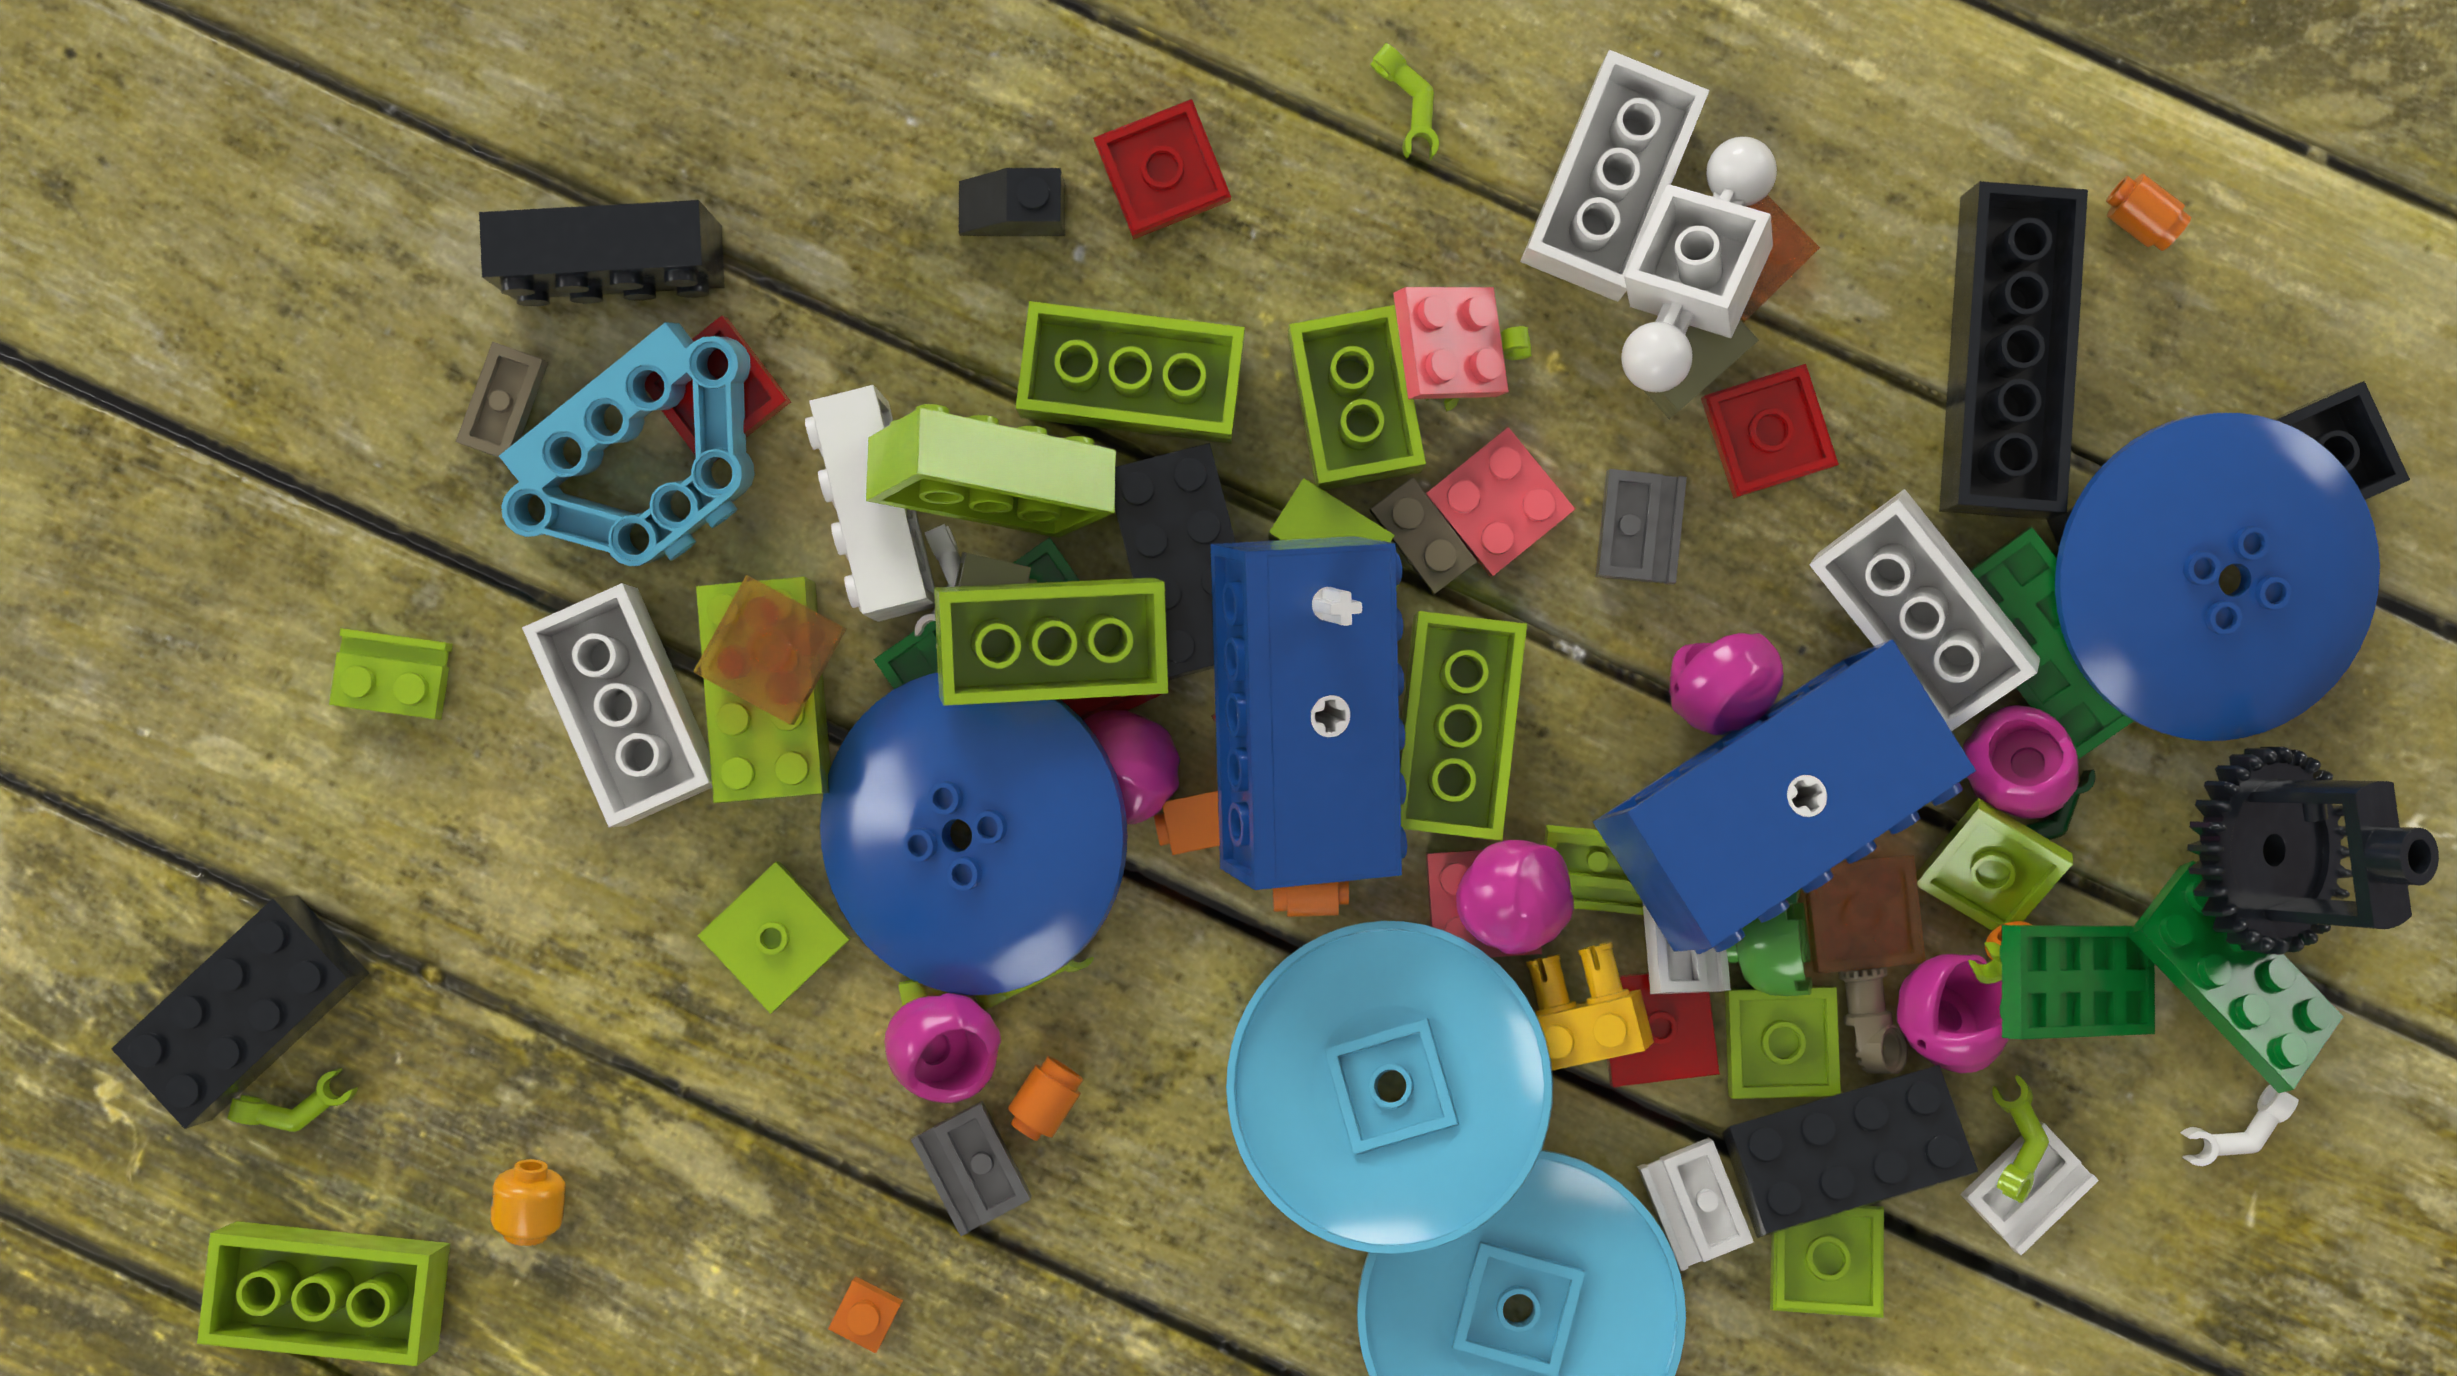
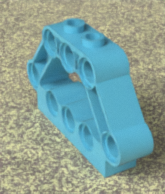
(719, 433)

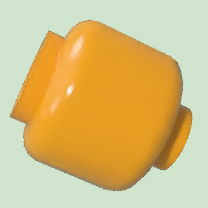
(528, 1203)

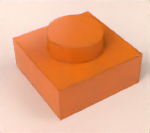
(865, 1314)

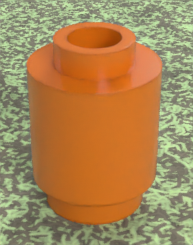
(2147, 211)
(1311, 899)
(1045, 1099)

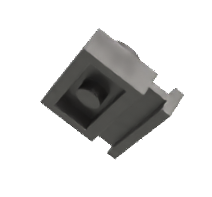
(1641, 526)
(971, 1168)

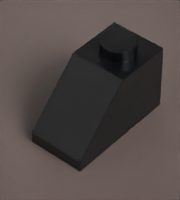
(1013, 203)

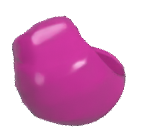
(1725, 682)
(1142, 760)
(2022, 762)
(1516, 896)
(1952, 1014)
(942, 1047)

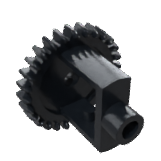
(2277, 852)

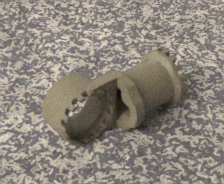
(1873, 1022)

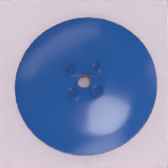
(2147, 562)
(1040, 850)

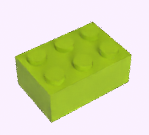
(1355, 398)

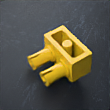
(1594, 1030)

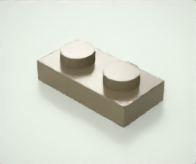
(501, 400)
(1423, 536)

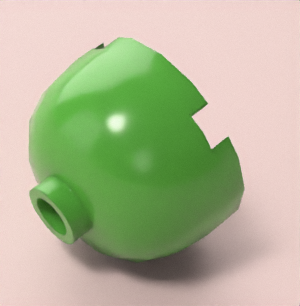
(1775, 952)

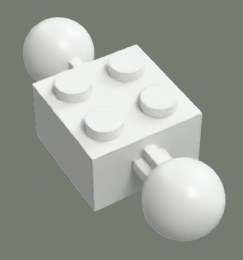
(1698, 262)

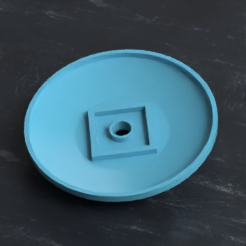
(1311, 1102)
(1572, 1244)

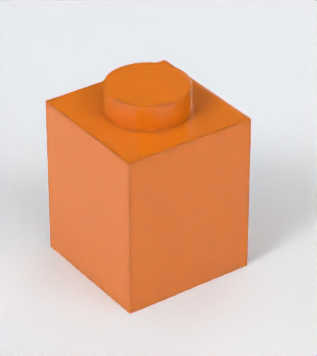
(1189, 823)

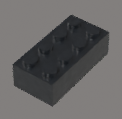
(602, 251)
(1168, 519)
(240, 1011)
(1848, 1151)

